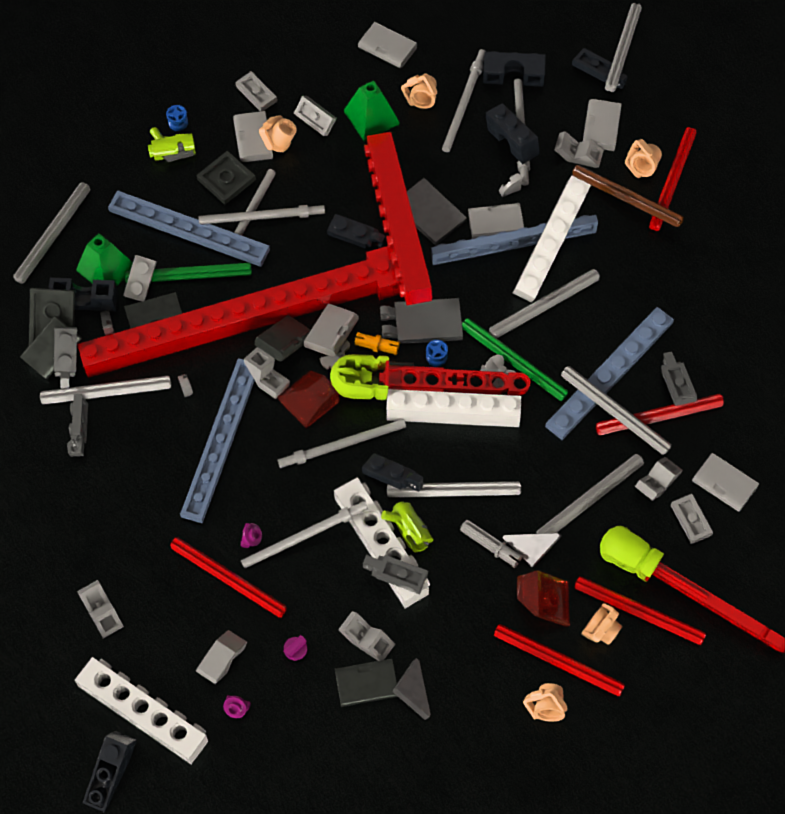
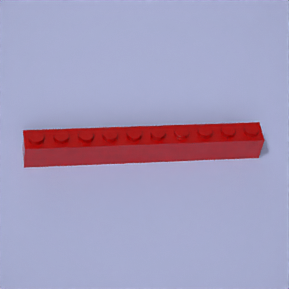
(398, 220)

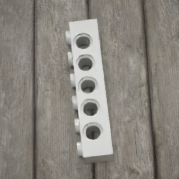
(356, 492)
(186, 748)

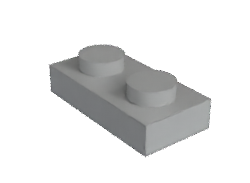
(256, 92)
(315, 115)
(140, 278)
(691, 518)

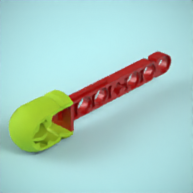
(352, 382)
(636, 556)

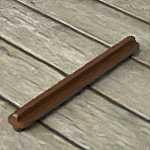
(628, 196)

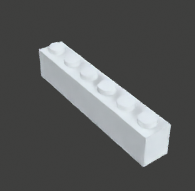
(551, 239)
(453, 408)

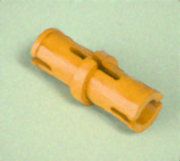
(377, 343)

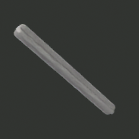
(623, 47)
(51, 233)
(544, 303)
(106, 389)
(616, 410)
(458, 489)
(592, 495)

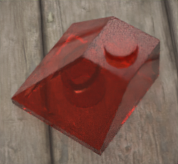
(310, 397)
(544, 596)

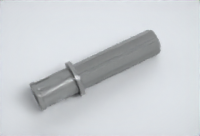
(497, 547)

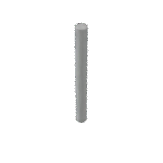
(256, 200)

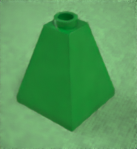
(370, 111)
(103, 261)

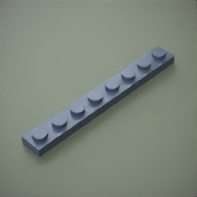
(189, 228)
(505, 241)
(610, 372)
(218, 444)

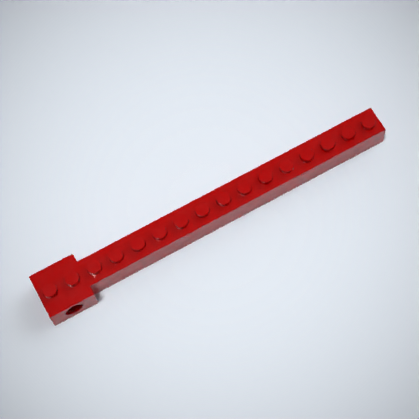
(241, 314)

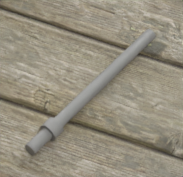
(476, 69)
(522, 168)
(302, 211)
(301, 456)
(344, 515)

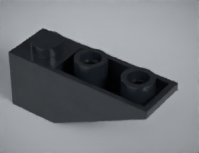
(109, 769)

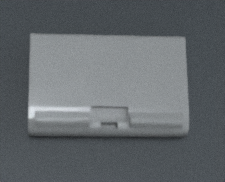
(387, 45)
(602, 123)
(248, 137)
(495, 219)
(331, 330)
(725, 482)

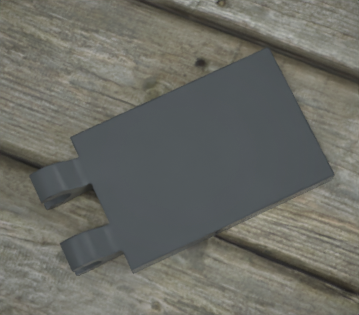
(423, 321)

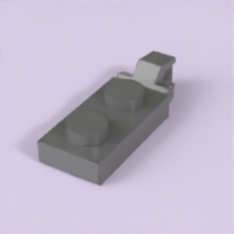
(65, 354)
(677, 380)
(78, 427)
(397, 572)

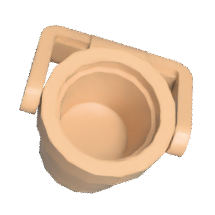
(423, 93)
(279, 133)
(644, 161)
(603, 625)
(549, 704)

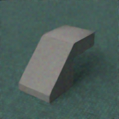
(582, 153)
(261, 368)
(659, 478)
(100, 609)
(365, 637)
(220, 656)

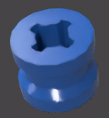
(177, 117)
(434, 348)

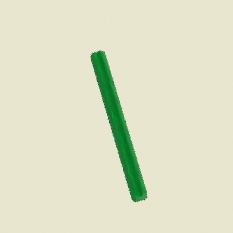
(199, 272)
(515, 359)

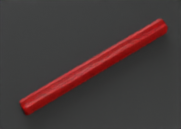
(674, 174)
(663, 413)
(228, 577)
(640, 610)
(559, 660)

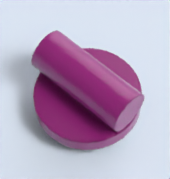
(251, 535)
(295, 648)
(236, 706)

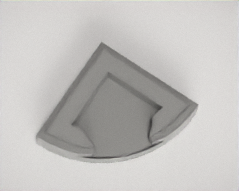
(512, 186)
(185, 385)

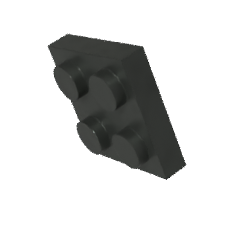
(226, 177)

